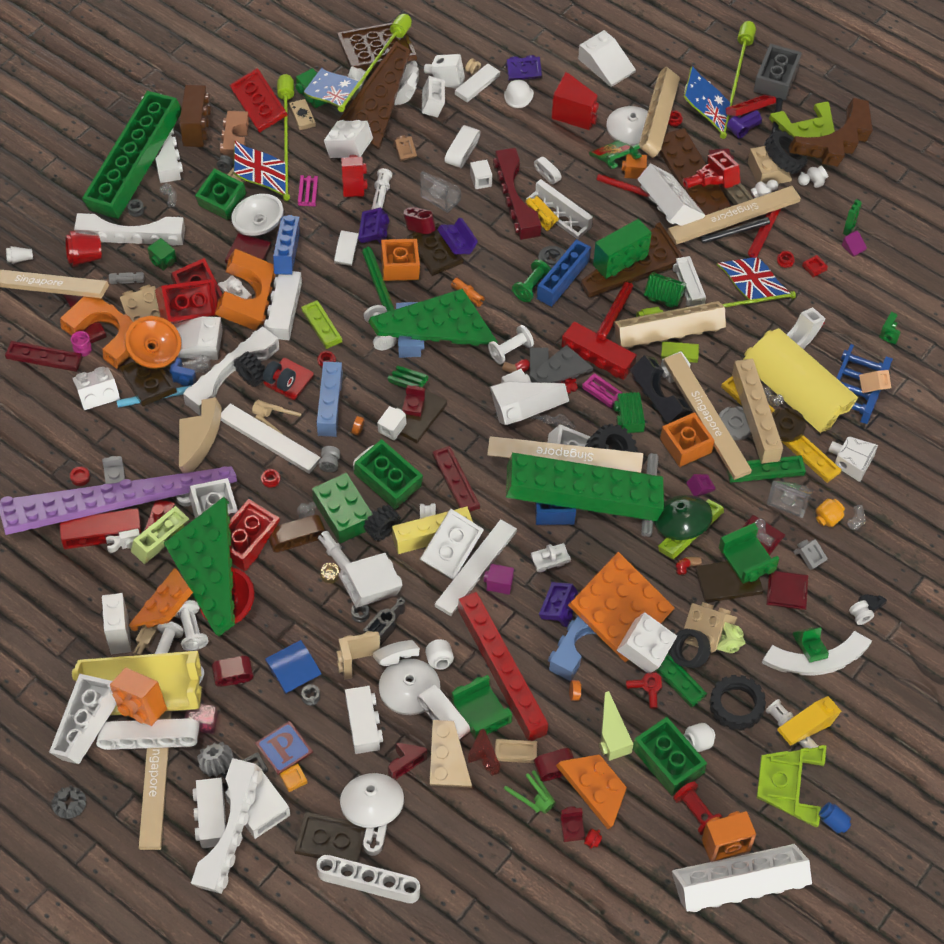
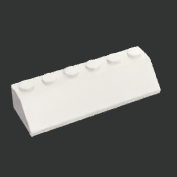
(742, 877)

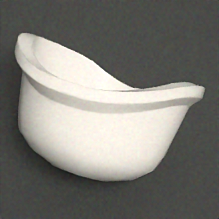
(518, 94)

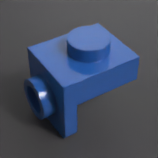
(182, 375)

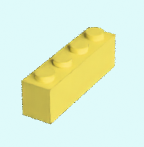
(419, 532)

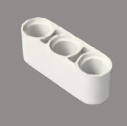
(462, 146)
(440, 708)

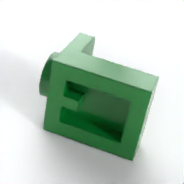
(889, 330)

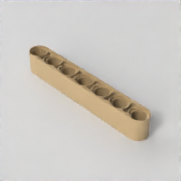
(659, 112)

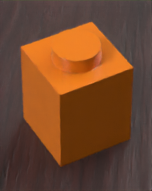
(634, 167)

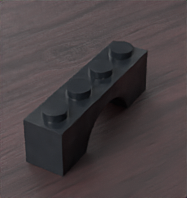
(648, 374)

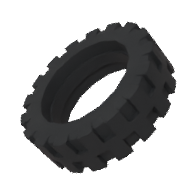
(774, 146)
(745, 685)

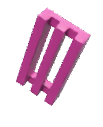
(308, 180)
(600, 392)

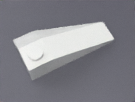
(525, 399)

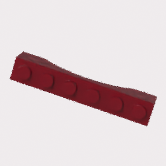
(525, 219)

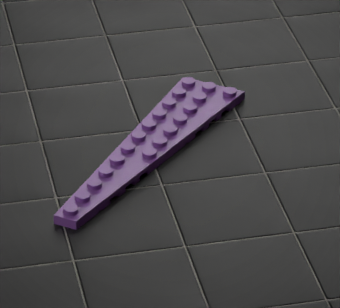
(60, 506)

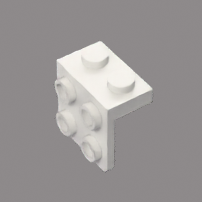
(96, 387)

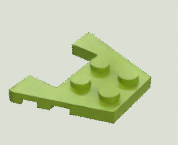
(809, 128)
(781, 781)

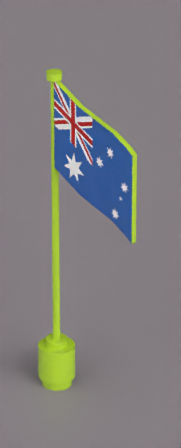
(339, 88)
(710, 100)

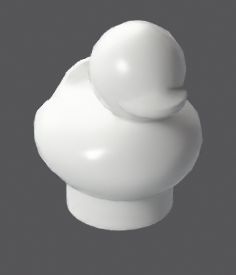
(816, 175)
(763, 189)

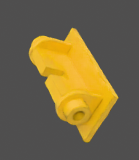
(545, 214)

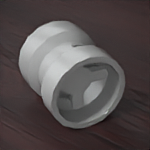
(329, 459)

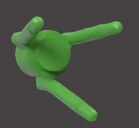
(543, 800)

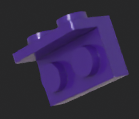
(523, 68)
(373, 225)
(458, 237)
(556, 603)

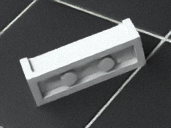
(686, 273)

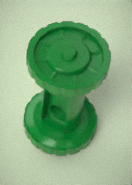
(523, 291)

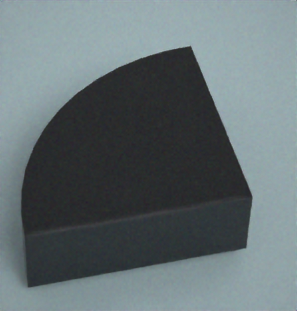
(874, 602)

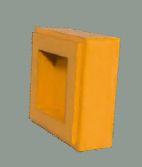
(293, 778)

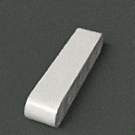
(140, 735)
(361, 871)

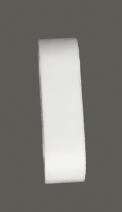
(547, 170)
(380, 837)

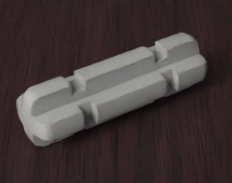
(128, 277)

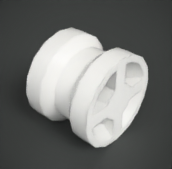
(427, 510)
(861, 612)

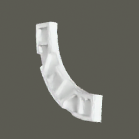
(837, 659)

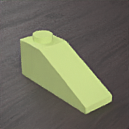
(152, 539)
(614, 735)

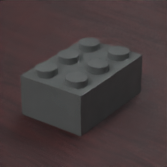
(777, 71)

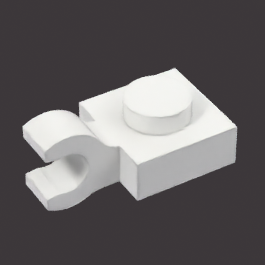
(124, 539)

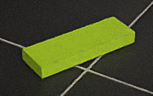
(321, 324)

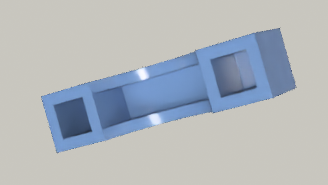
(329, 399)
(566, 658)

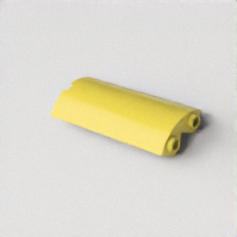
(800, 380)
(175, 673)

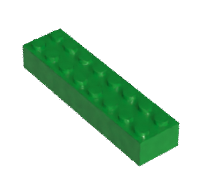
(132, 154)
(584, 487)

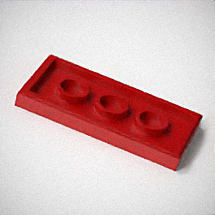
(258, 100)

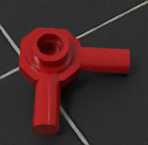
(651, 684)

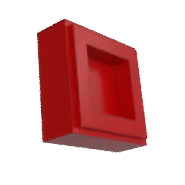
(815, 266)

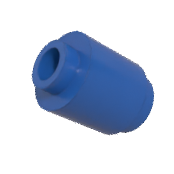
(835, 818)

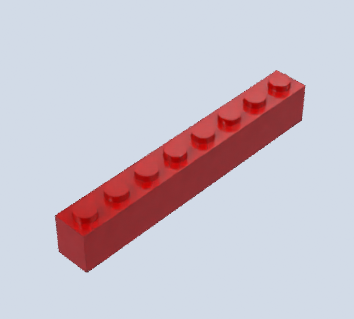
(503, 667)

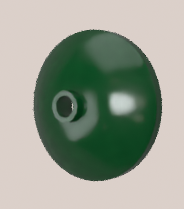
(684, 517)

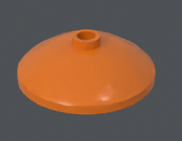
(154, 332)

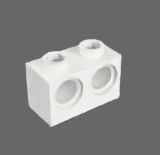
(433, 96)

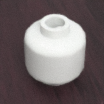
(439, 654)
(700, 736)

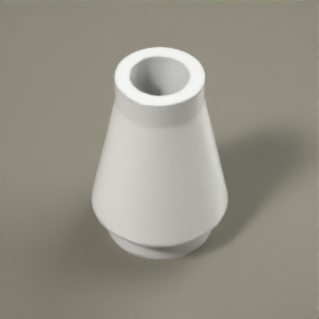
(17, 254)

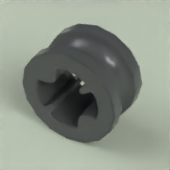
(225, 163)
(136, 212)
(362, 618)
(307, 690)

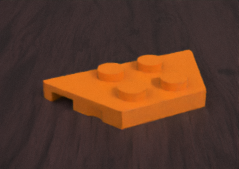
(164, 602)
(596, 785)

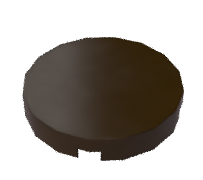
(789, 424)

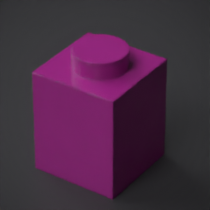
(499, 579)

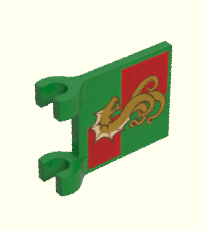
(613, 151)

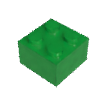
(220, 194)

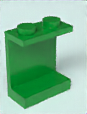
(747, 554)
(480, 706)

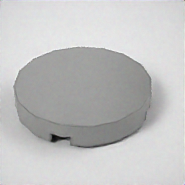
(735, 422)

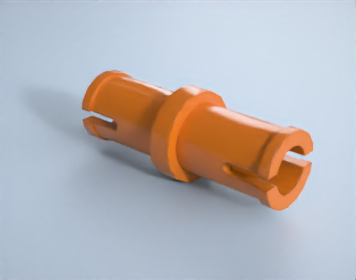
(469, 290)

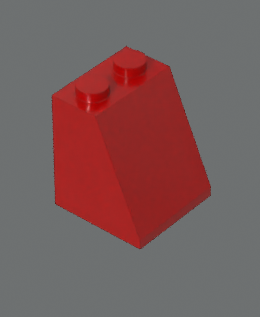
(574, 103)

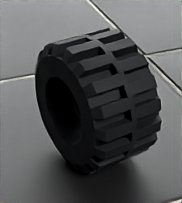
(613, 436)

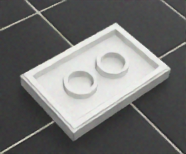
(451, 544)

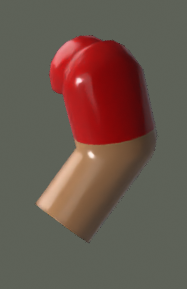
(522, 364)
(687, 562)

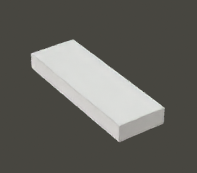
(477, 83)

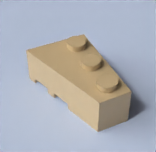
(447, 757)

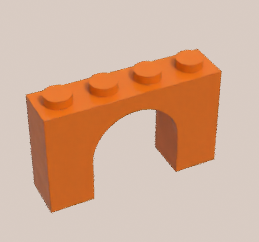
(260, 276)
(92, 310)

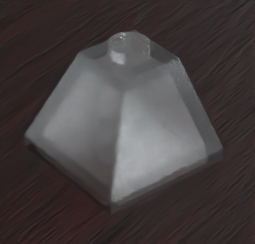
(439, 192)
(790, 497)

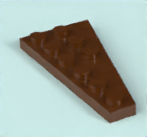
(379, 93)
(660, 258)

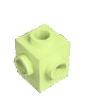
(731, 638)

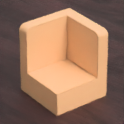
(875, 381)

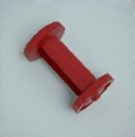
(695, 804)

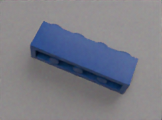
(286, 245)
(563, 273)

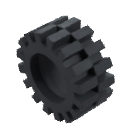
(250, 368)
(381, 522)

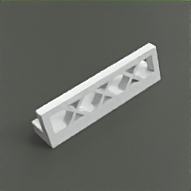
(564, 207)

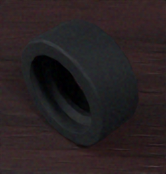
(703, 650)

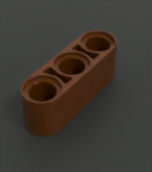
(296, 533)

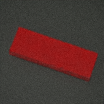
(750, 105)

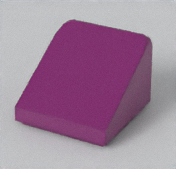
(854, 243)
(700, 484)

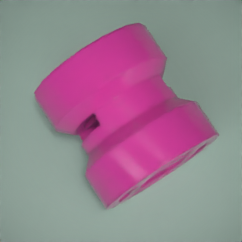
(81, 343)

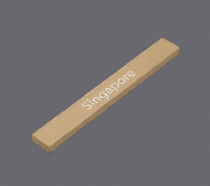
(734, 215)
(53, 283)
(707, 414)
(607, 458)
(154, 796)

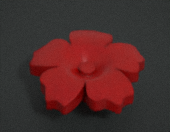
(570, 385)

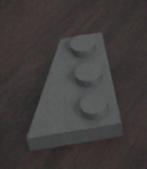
(561, 366)

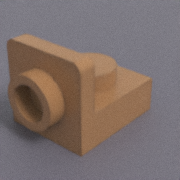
(405, 148)

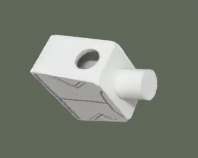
(854, 456)

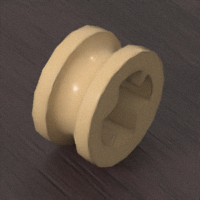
(472, 66)

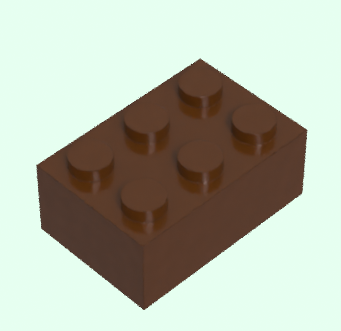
(195, 116)

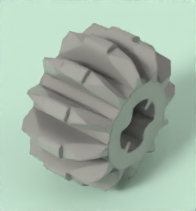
(215, 759)

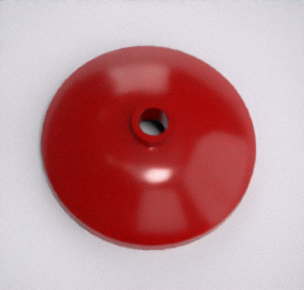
(242, 592)

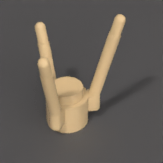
(264, 409)

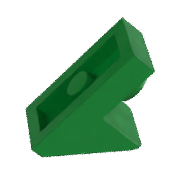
(811, 644)

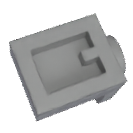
(113, 469)
(811, 553)

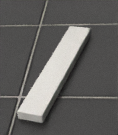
(270, 438)
(476, 567)

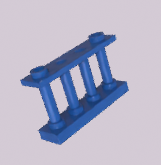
(864, 409)

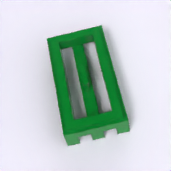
(852, 217)
(409, 375)

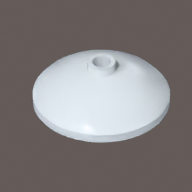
(627, 124)
(257, 214)
(402, 695)
(375, 807)

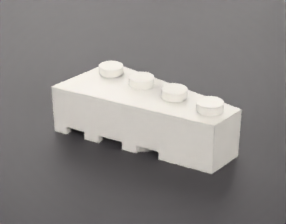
(83, 718)

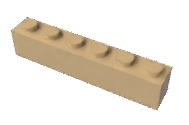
(670, 324)
(757, 411)

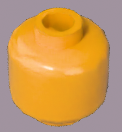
(829, 512)

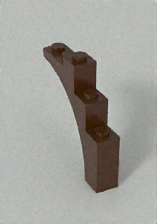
(833, 147)

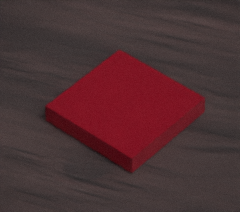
(250, 245)

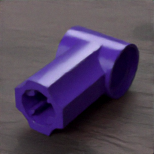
(742, 125)

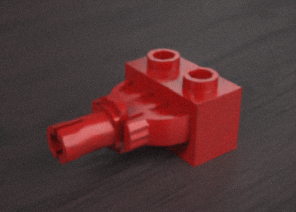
(719, 170)
(352, 176)

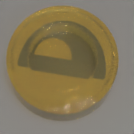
(330, 572)

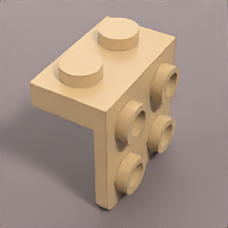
(140, 303)
(709, 622)
(355, 647)

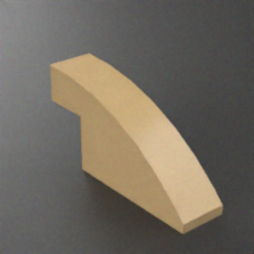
(198, 435)

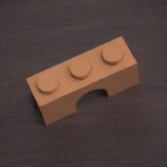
(235, 125)

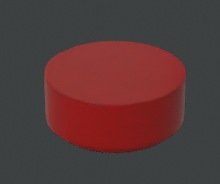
(80, 476)

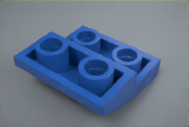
(293, 666)

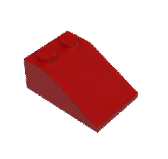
(195, 272)
(187, 300)
(249, 533)

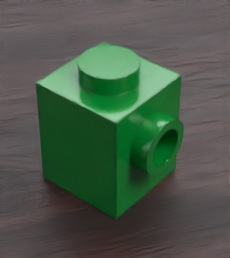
(161, 254)

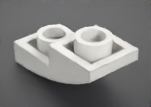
(346, 248)
(390, 654)

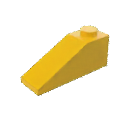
(810, 721)

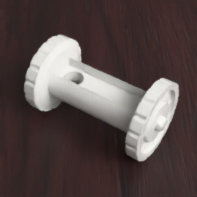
(380, 342)
(498, 351)
(169, 631)
(194, 639)

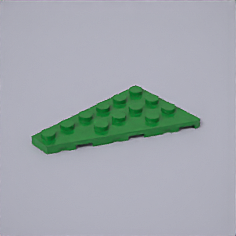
(436, 319)
(205, 563)

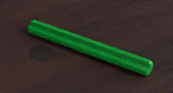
(377, 278)

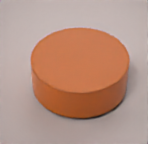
(358, 425)
(575, 690)

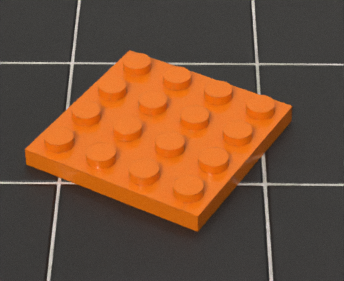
(616, 599)

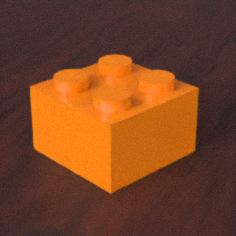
(400, 259)
(687, 439)
(138, 696)
(728, 836)

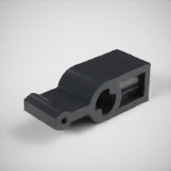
(385, 620)

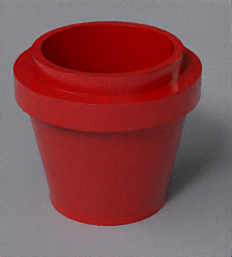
(82, 248)

